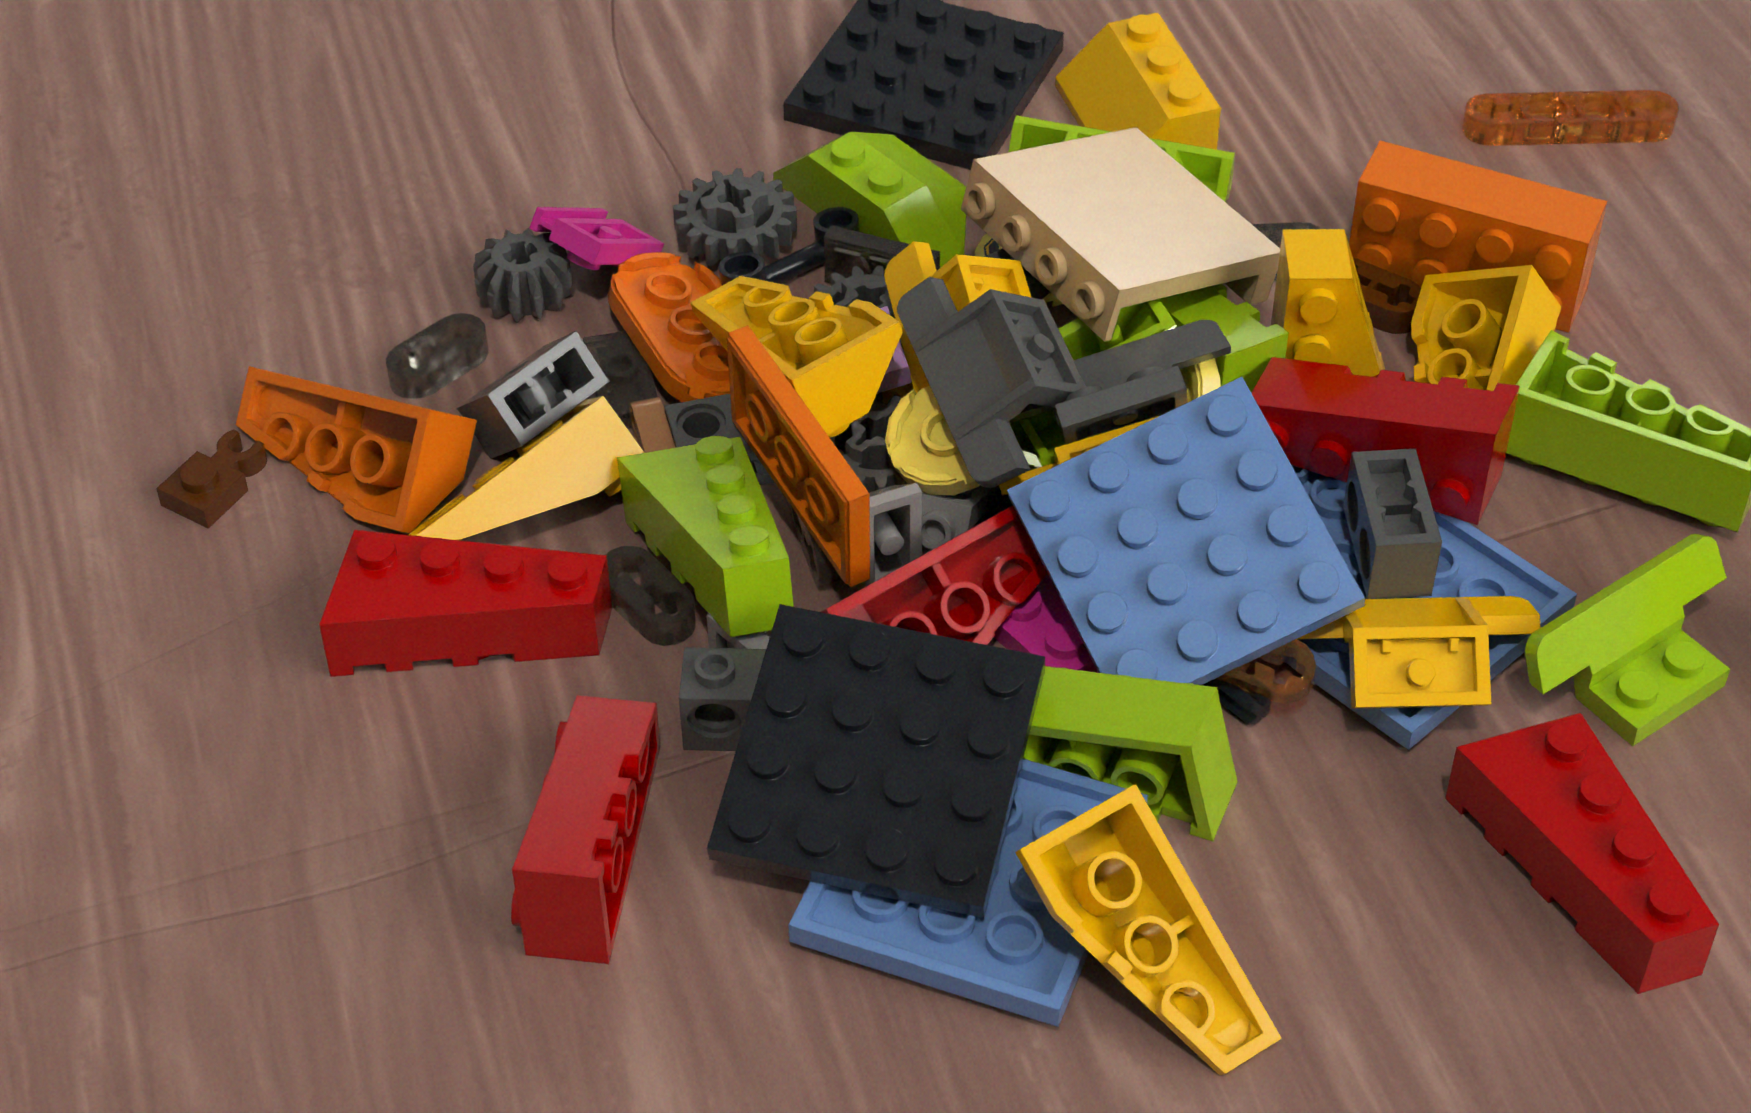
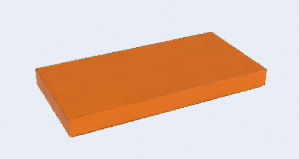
(799, 456)

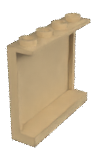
(1115, 225)

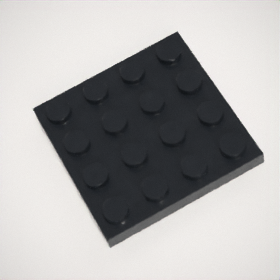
(927, 75)
(879, 760)

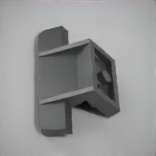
(988, 369)
(1133, 381)

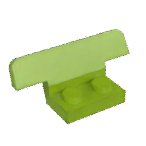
(1629, 645)

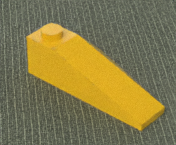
(1481, 325)
(823, 349)
(554, 469)
(1138, 913)

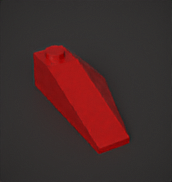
(958, 587)

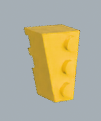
(1323, 302)

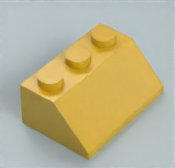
(1141, 80)

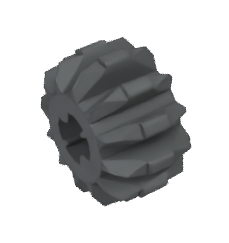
(522, 275)

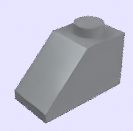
(894, 529)

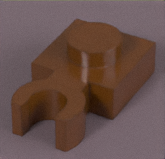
(211, 485)

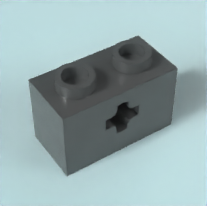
(534, 394)

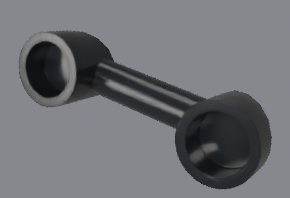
(794, 264)

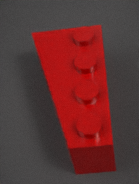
(1328, 413)
(461, 602)
(586, 830)
(1588, 846)

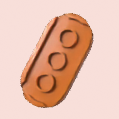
(653, 306)

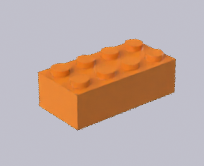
(1448, 216)

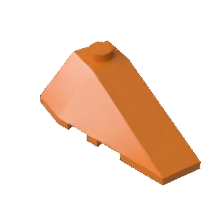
(367, 451)

